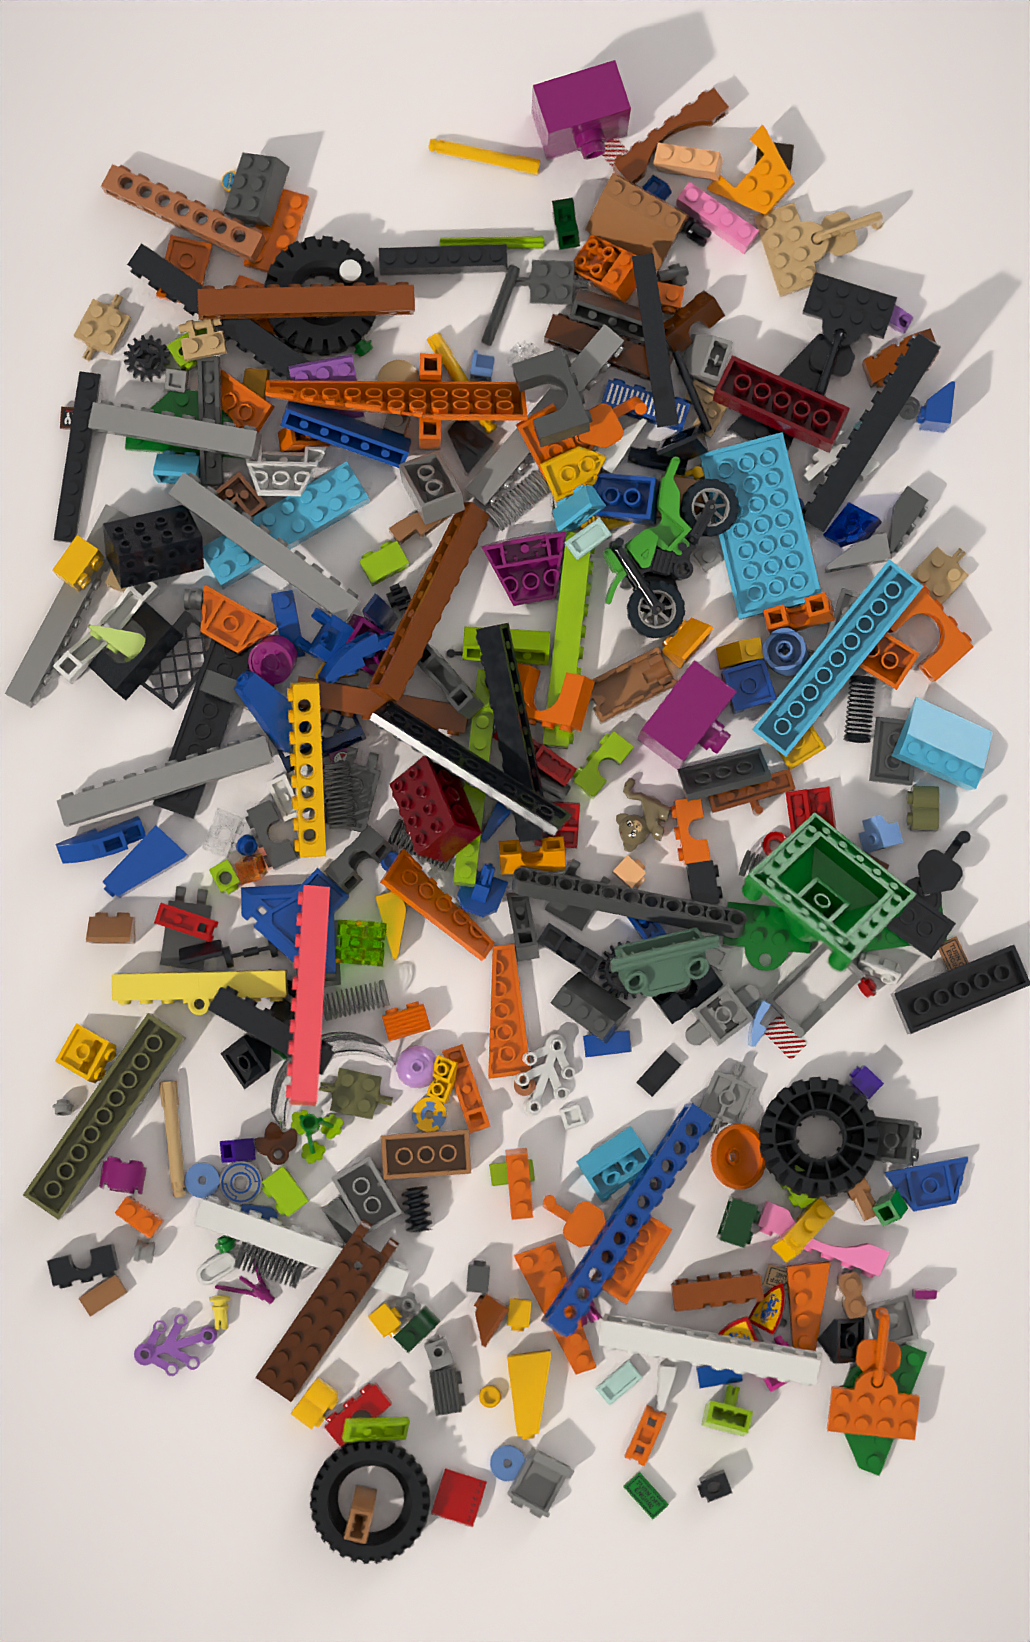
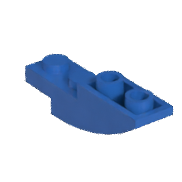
(351, 655)
(101, 843)

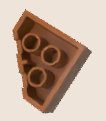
(878, 368)

